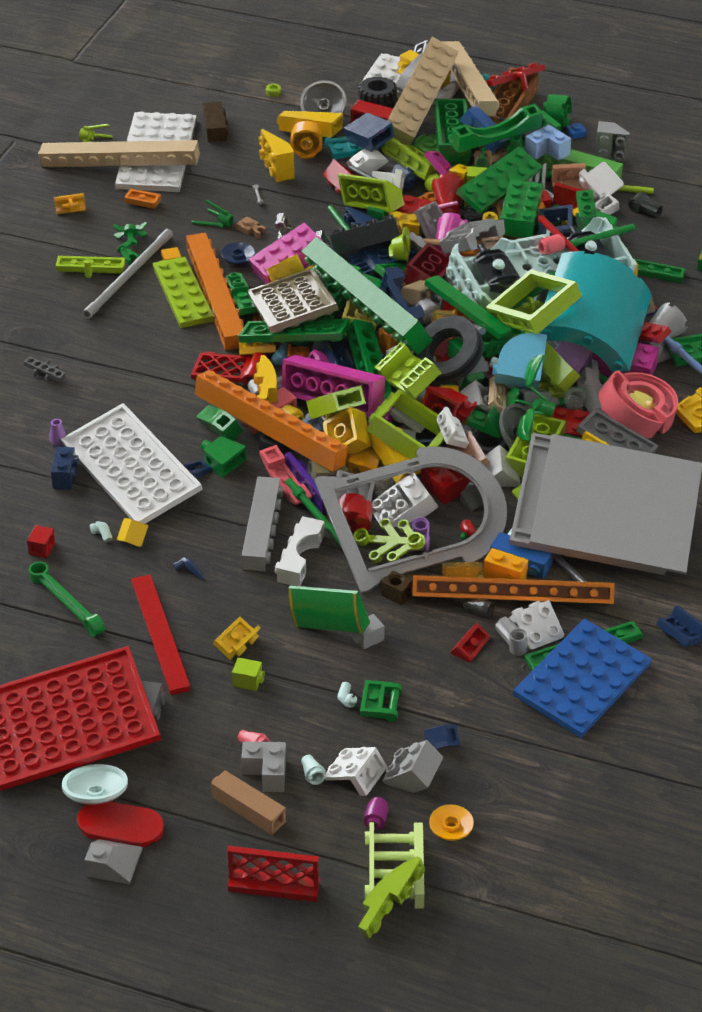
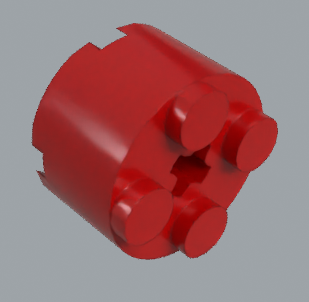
(356, 511)

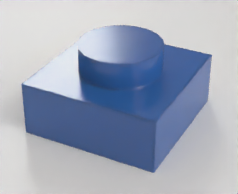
(576, 130)

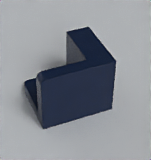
(443, 736)

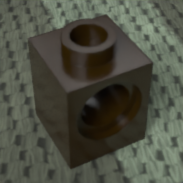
(396, 587)

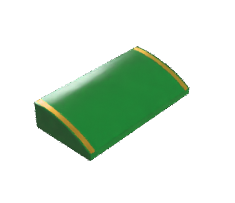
(327, 609)

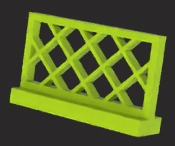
(409, 156)

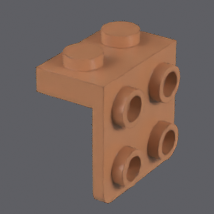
(567, 174)

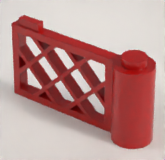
(246, 370)

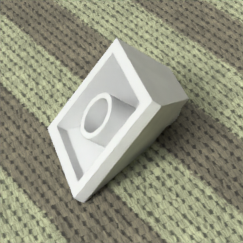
(368, 161)

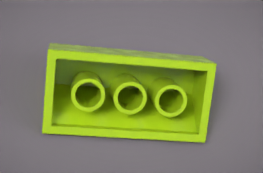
(371, 192)
(519, 451)

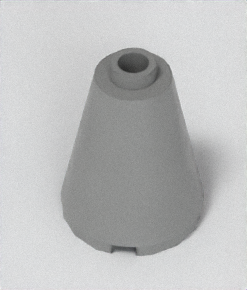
(669, 317)

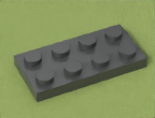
(614, 432)

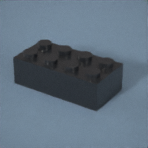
(365, 235)

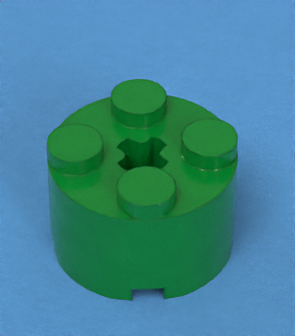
(559, 108)

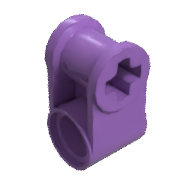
(422, 526)

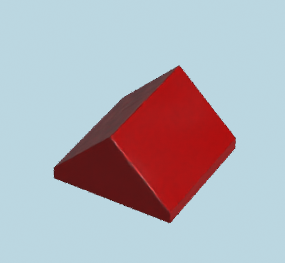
(565, 195)

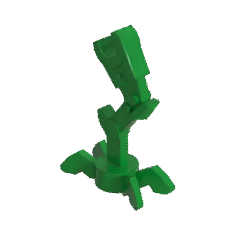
(130, 232)

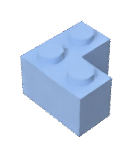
(548, 141)

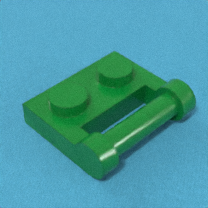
(374, 697)

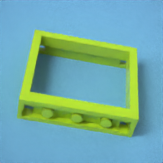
(567, 295)
(394, 436)

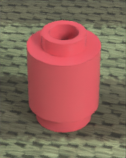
(551, 244)

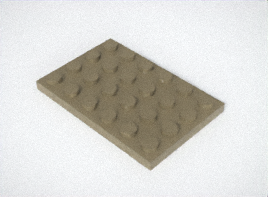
(292, 300)

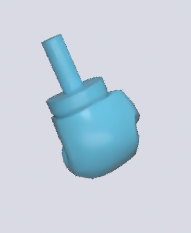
(279, 355)

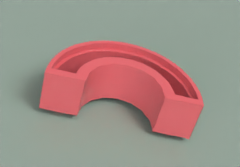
(660, 391)
(622, 408)

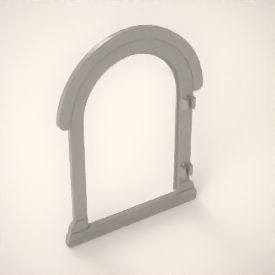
(470, 549)

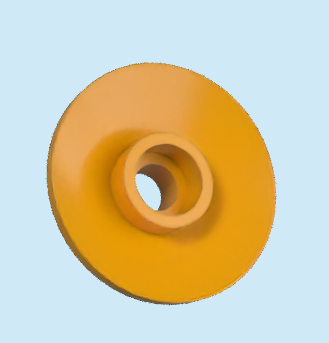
(451, 822)

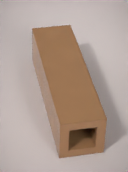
(248, 802)

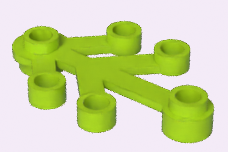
(413, 541)

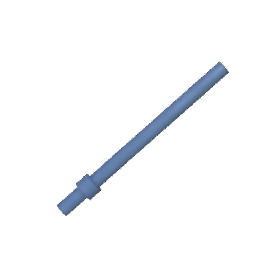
(676, 348)

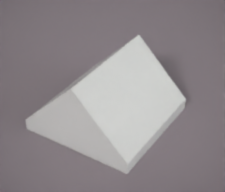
(501, 469)

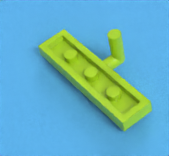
(90, 264)

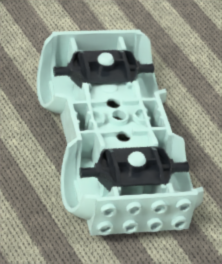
(498, 268)

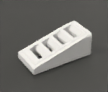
(609, 204)

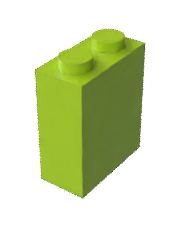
(335, 402)

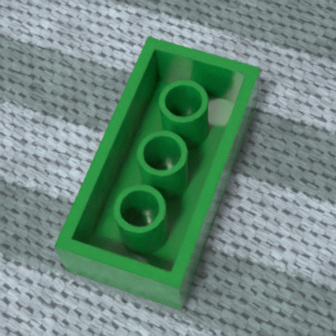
(521, 208)

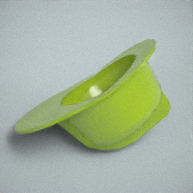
(401, 246)

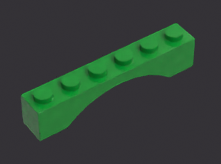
(523, 121)

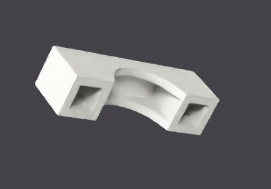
(306, 535)

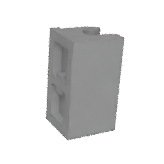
(428, 218)

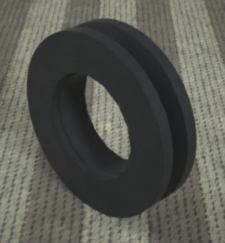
(469, 354)

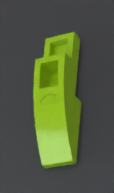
(393, 887)

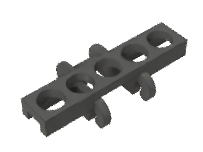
(45, 368)

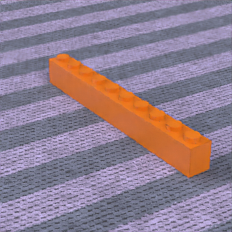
(215, 289)
(271, 420)
(513, 589)

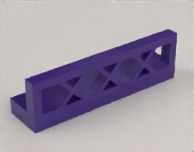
(300, 472)

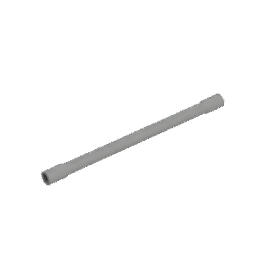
(93, 307)

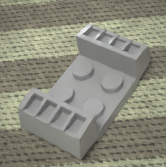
(470, 233)

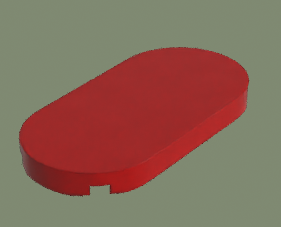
(121, 823)

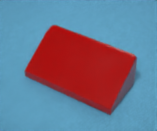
(471, 643)

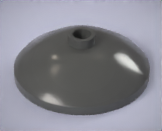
(323, 94)
(509, 422)

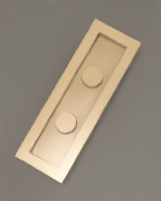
(497, 395)

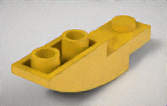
(266, 380)

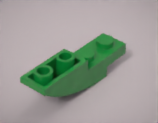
(239, 292)

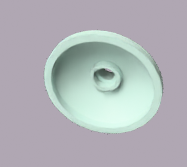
(94, 784)

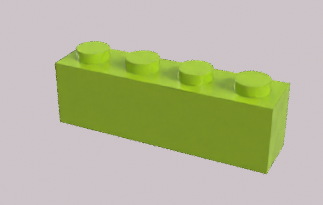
(556, 368)

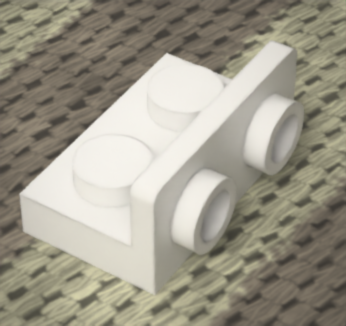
(452, 429)

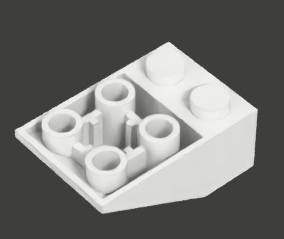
(404, 500)

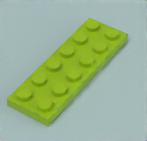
(183, 292)

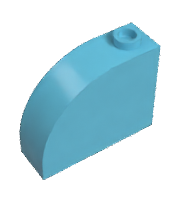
(515, 358)

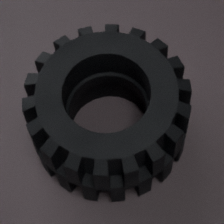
(378, 91)

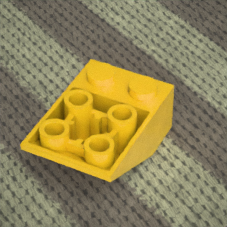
(277, 156)

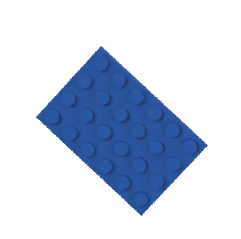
(582, 677)

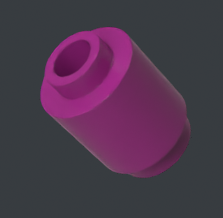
(376, 813)

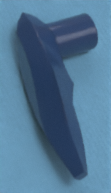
(186, 562)

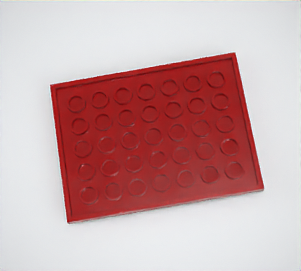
(72, 717)

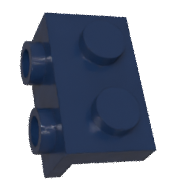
(682, 627)

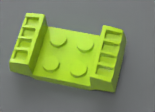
(407, 371)

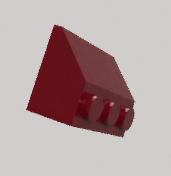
(426, 264)

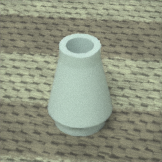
(313, 770)

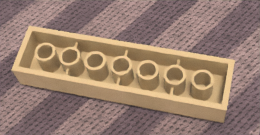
(421, 90)

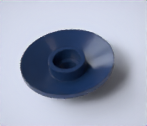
(237, 252)

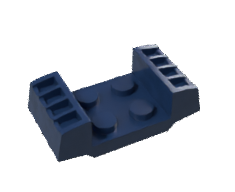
(375, 254)
(392, 284)

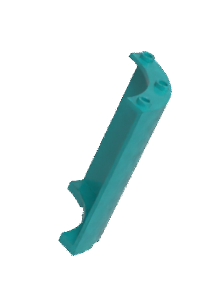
(609, 311)

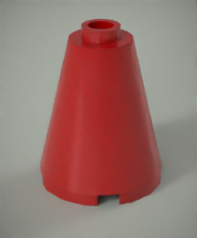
(445, 191)

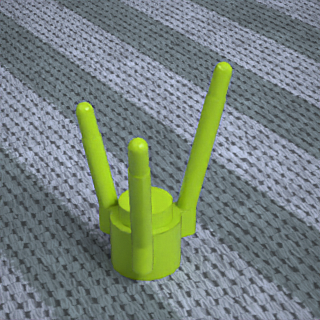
(86, 133)

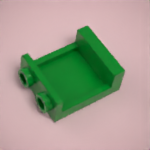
(586, 208)

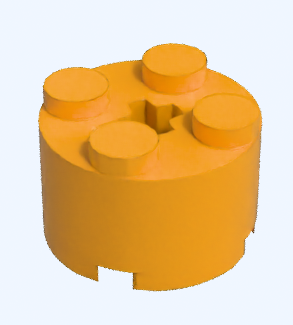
(306, 139)

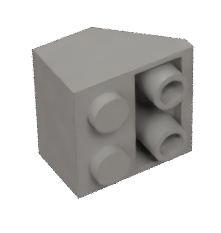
(611, 142)
(413, 767)

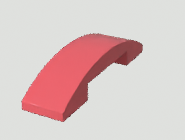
(276, 467)

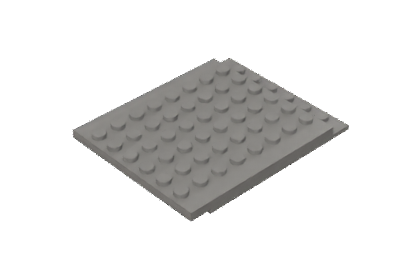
(607, 504)

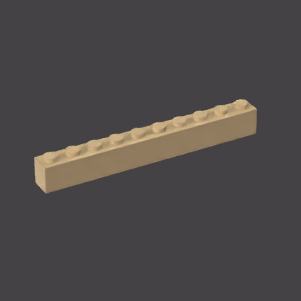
(472, 82)
(119, 153)

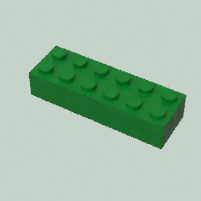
(447, 116)

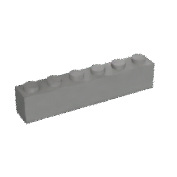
(261, 524)

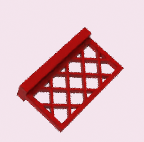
(272, 882)

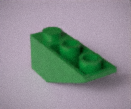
(220, 422)

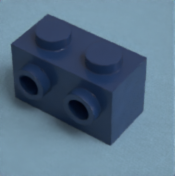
(64, 467)

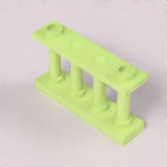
(413, 838)

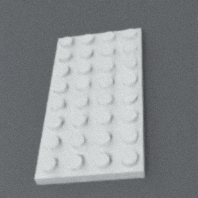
(156, 128)
(132, 464)

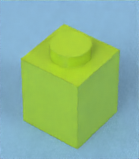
(247, 674)

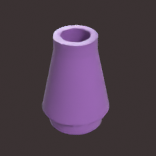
(56, 432)

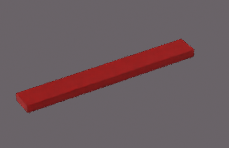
(160, 635)

